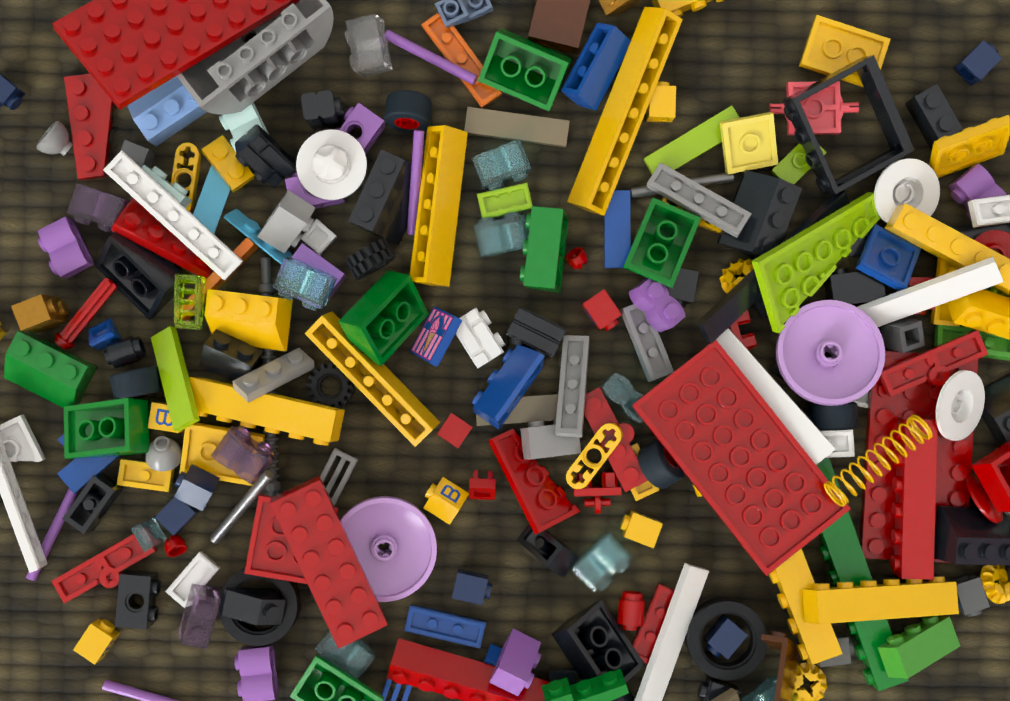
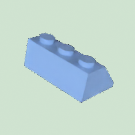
(165, 111)

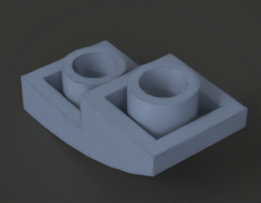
(461, 11)

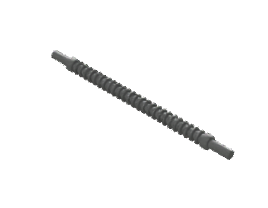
(266, 289)

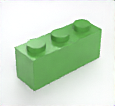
(918, 646)

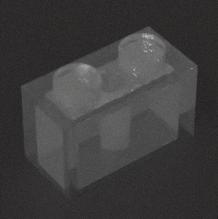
(368, 45)

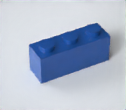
(596, 66)

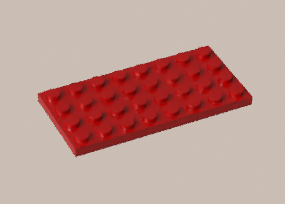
(147, 42)
(740, 457)
(953, 458)

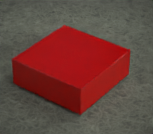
(454, 430)

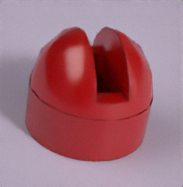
(576, 258)
(175, 546)

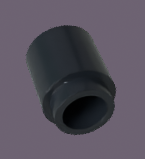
(125, 351)

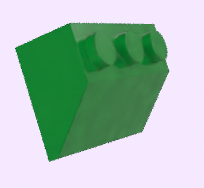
(524, 69)
(545, 249)
(384, 316)
(47, 369)
(329, 683)

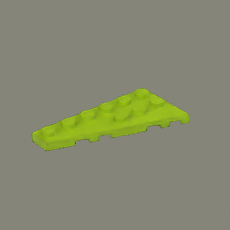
(808, 259)

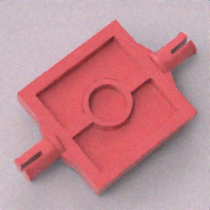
(821, 109)

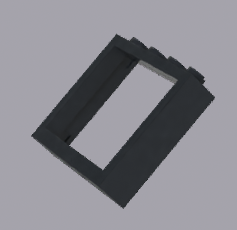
(885, 111)

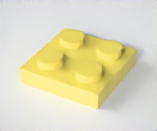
(749, 142)

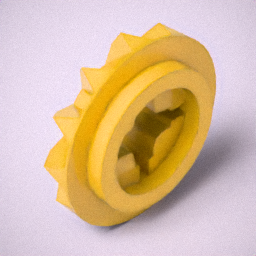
(728, 280)
(995, 592)
(812, 673)

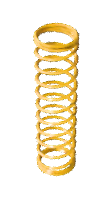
(843, 500)

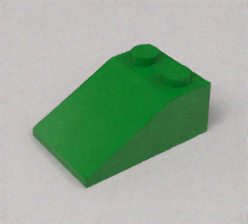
(662, 242)
(106, 428)

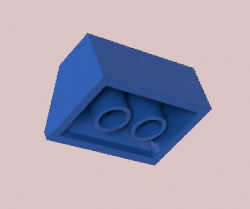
(508, 385)

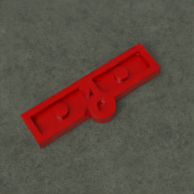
(933, 364)
(623, 457)
(102, 569)

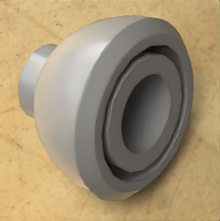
(55, 140)
(163, 454)

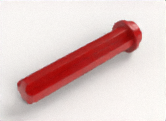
(85, 314)

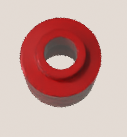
(631, 610)

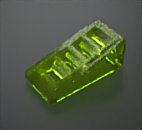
(179, 292)

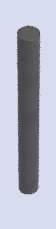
(704, 181)
(242, 506)

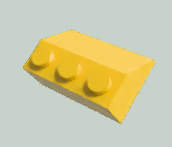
(250, 318)

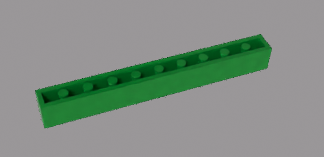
(848, 564)

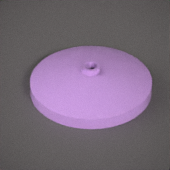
(847, 336)
(411, 549)

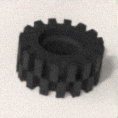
(370, 258)
(316, 393)

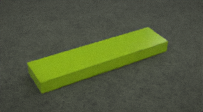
(691, 143)
(175, 379)

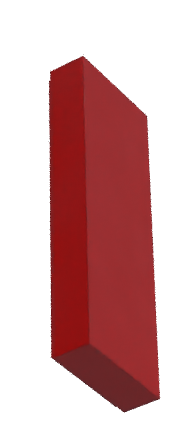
(653, 620)

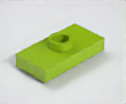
(793, 165)
(505, 200)

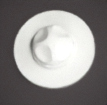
(331, 164)
(909, 183)
(960, 405)

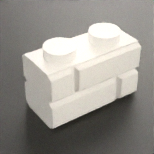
(478, 338)

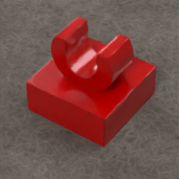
(482, 488)

